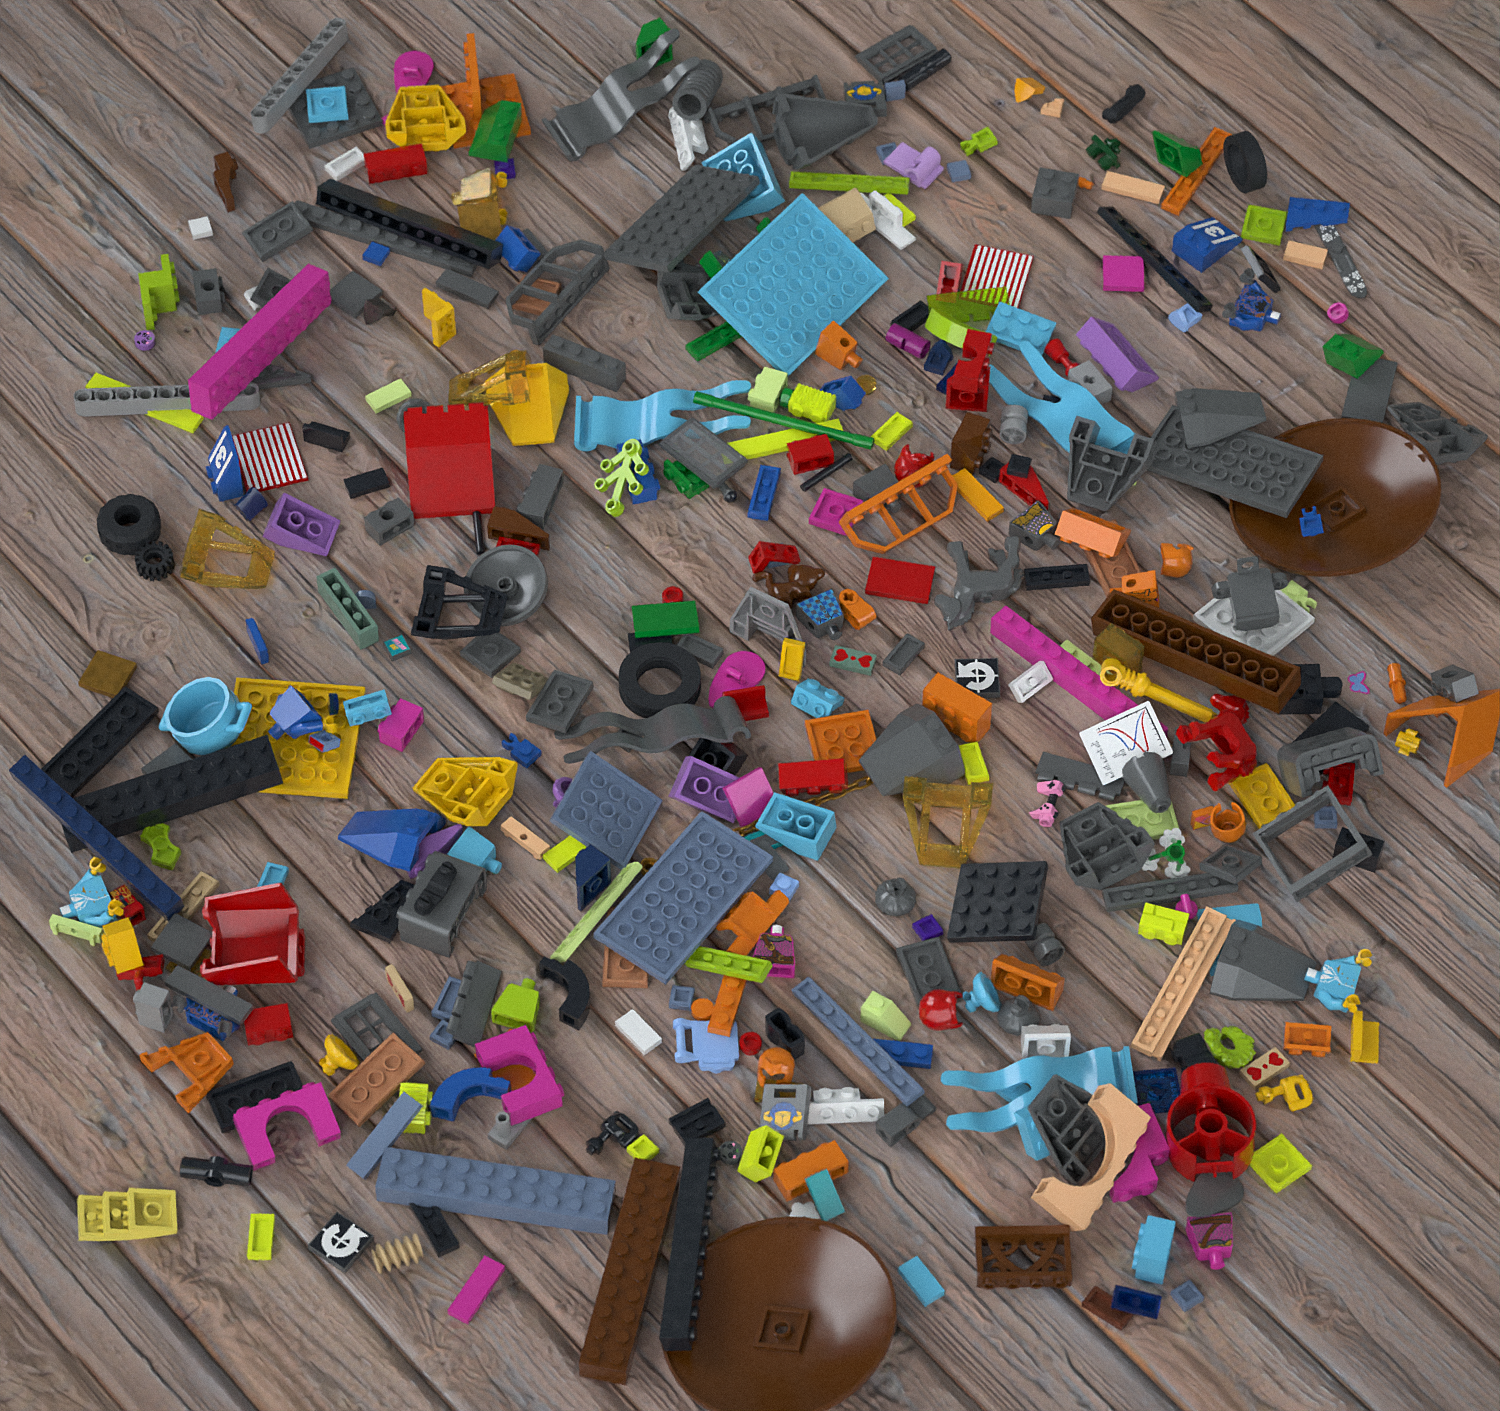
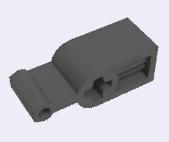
(903, 1120)

